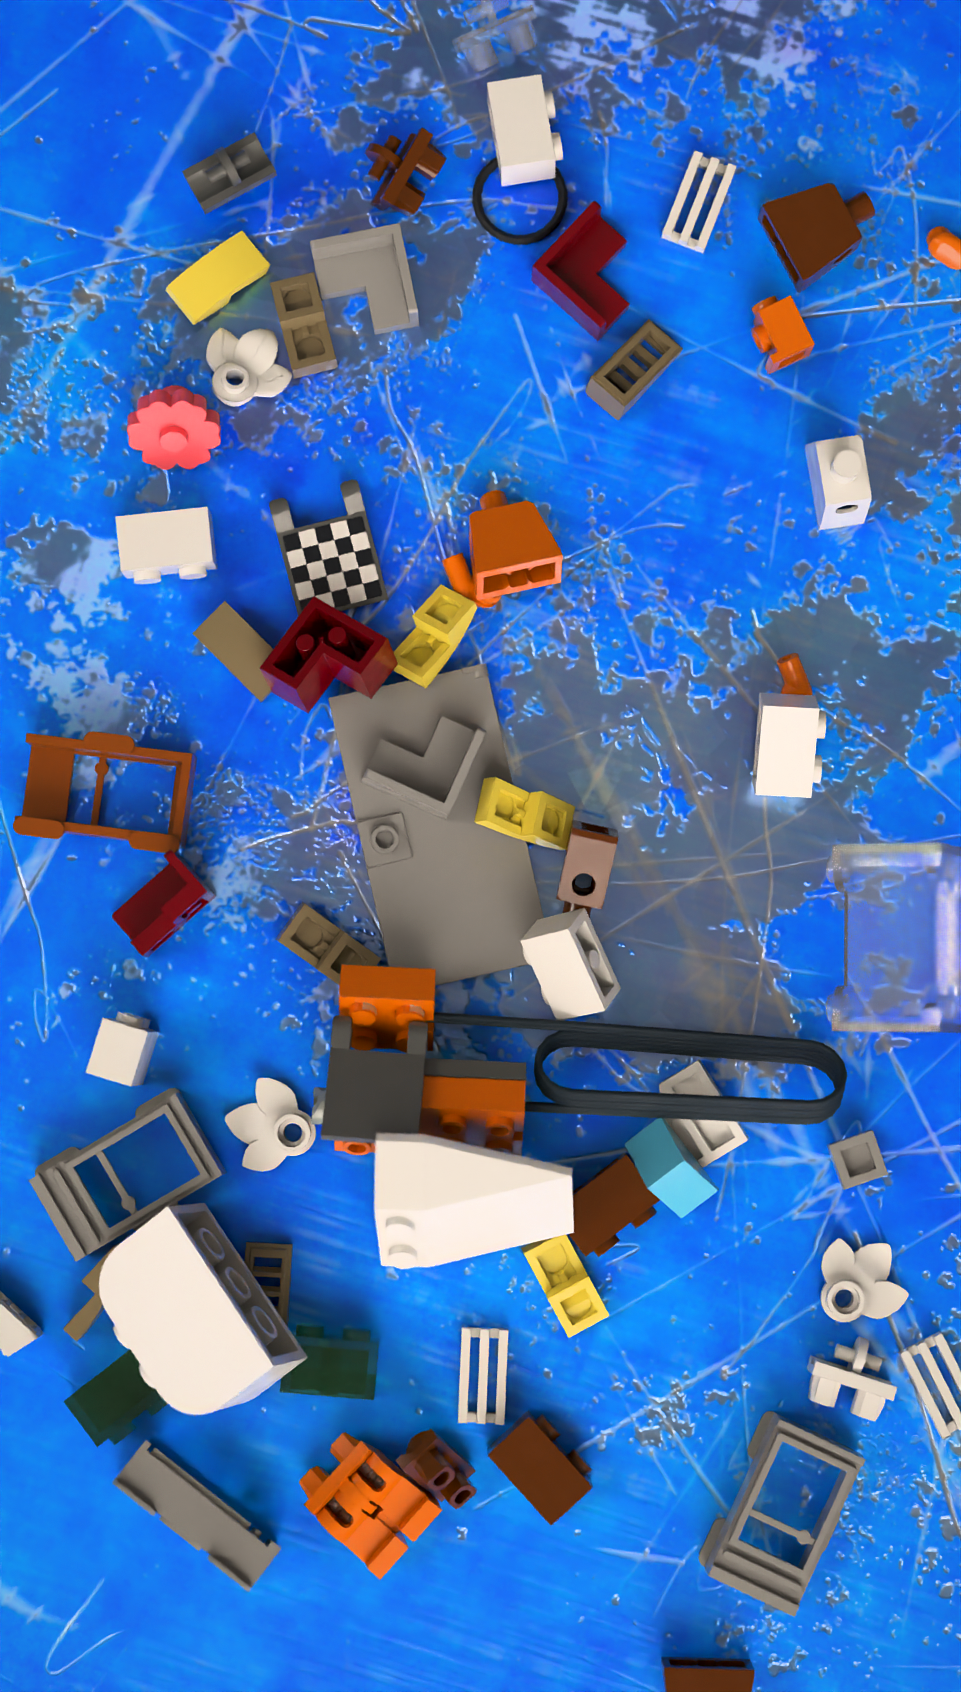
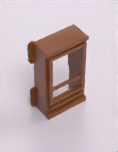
(51, 782)

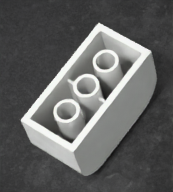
(195, 1313)

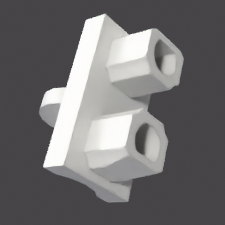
(829, 1376)

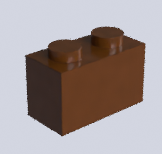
(609, 1204)
(540, 1466)

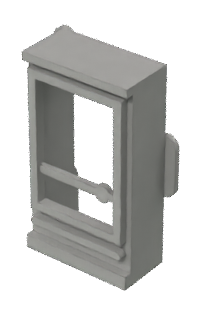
(72, 1205)
(196, 1515)
(752, 1568)

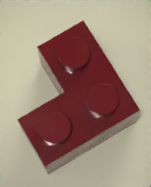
(325, 647)

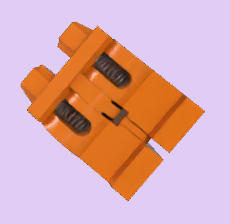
(369, 1503)

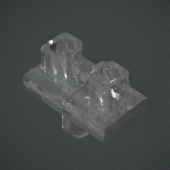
(477, 43)

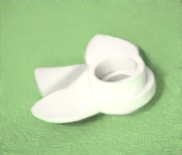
(246, 359)
(264, 1126)
(864, 1277)

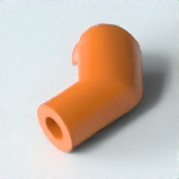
(793, 675)

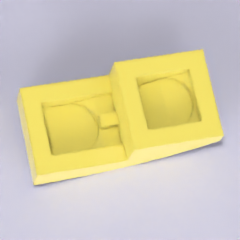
(217, 276)
(438, 631)
(524, 815)
(565, 1283)

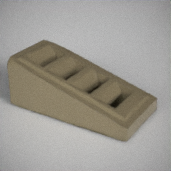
(616, 393)
(273, 1250)

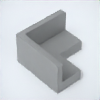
(373, 263)
(429, 780)

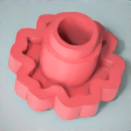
(174, 428)

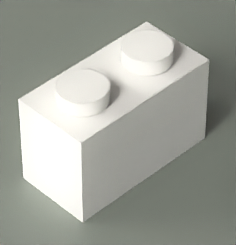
(522, 129)
(166, 544)
(787, 745)
(570, 965)
(123, 1049)

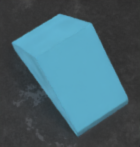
(669, 1168)

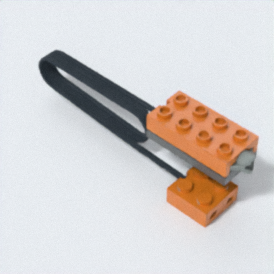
(486, 1099)

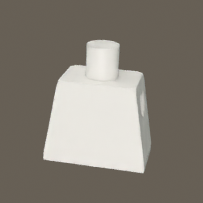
(838, 480)

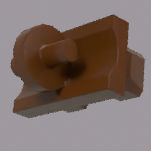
(414, 155)
(438, 1468)

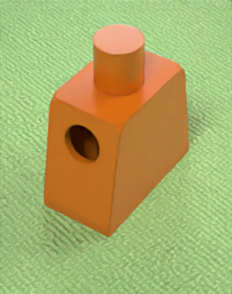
(511, 548)

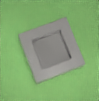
(857, 1159)

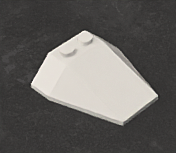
(462, 1200)

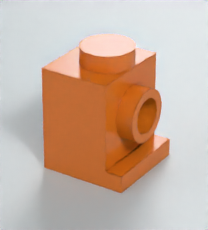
(780, 332)

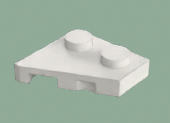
(703, 1138)

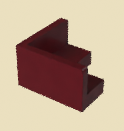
(571, 272)
(163, 905)

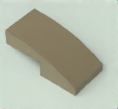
(304, 325)
(236, 647)
(323, 943)
(93, 1308)

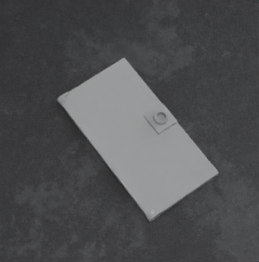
(440, 887)

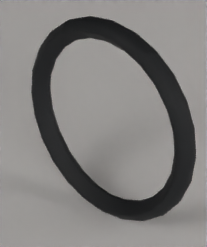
(510, 238)

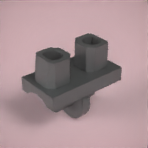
(229, 173)

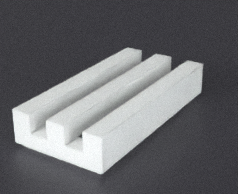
(712, 167)
(922, 1347)
(481, 1415)

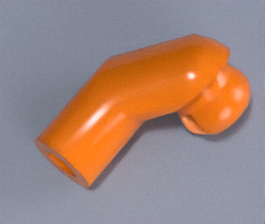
(945, 247)
(462, 580)

